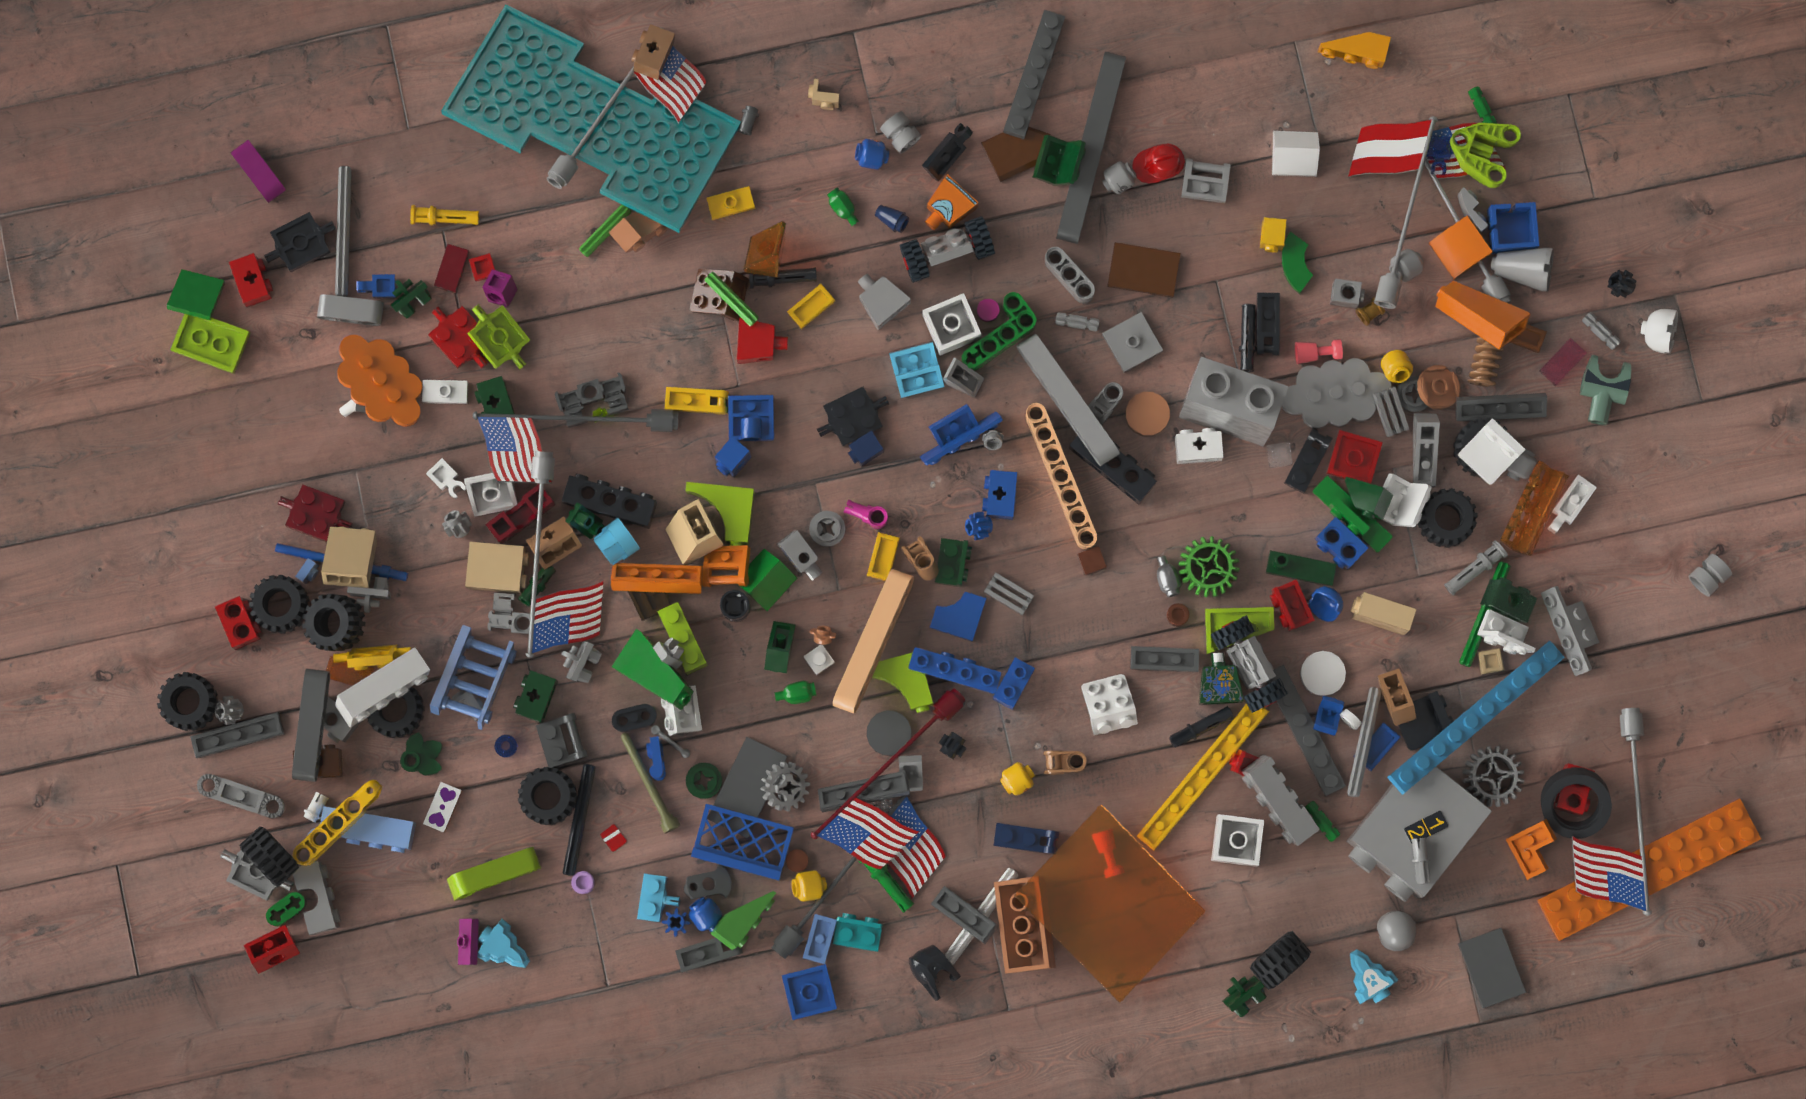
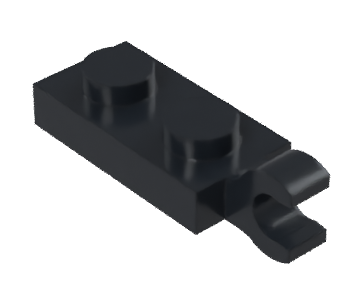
(947, 152)

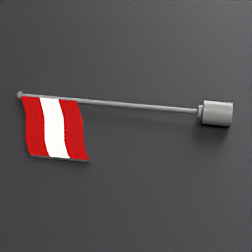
(1393, 151)

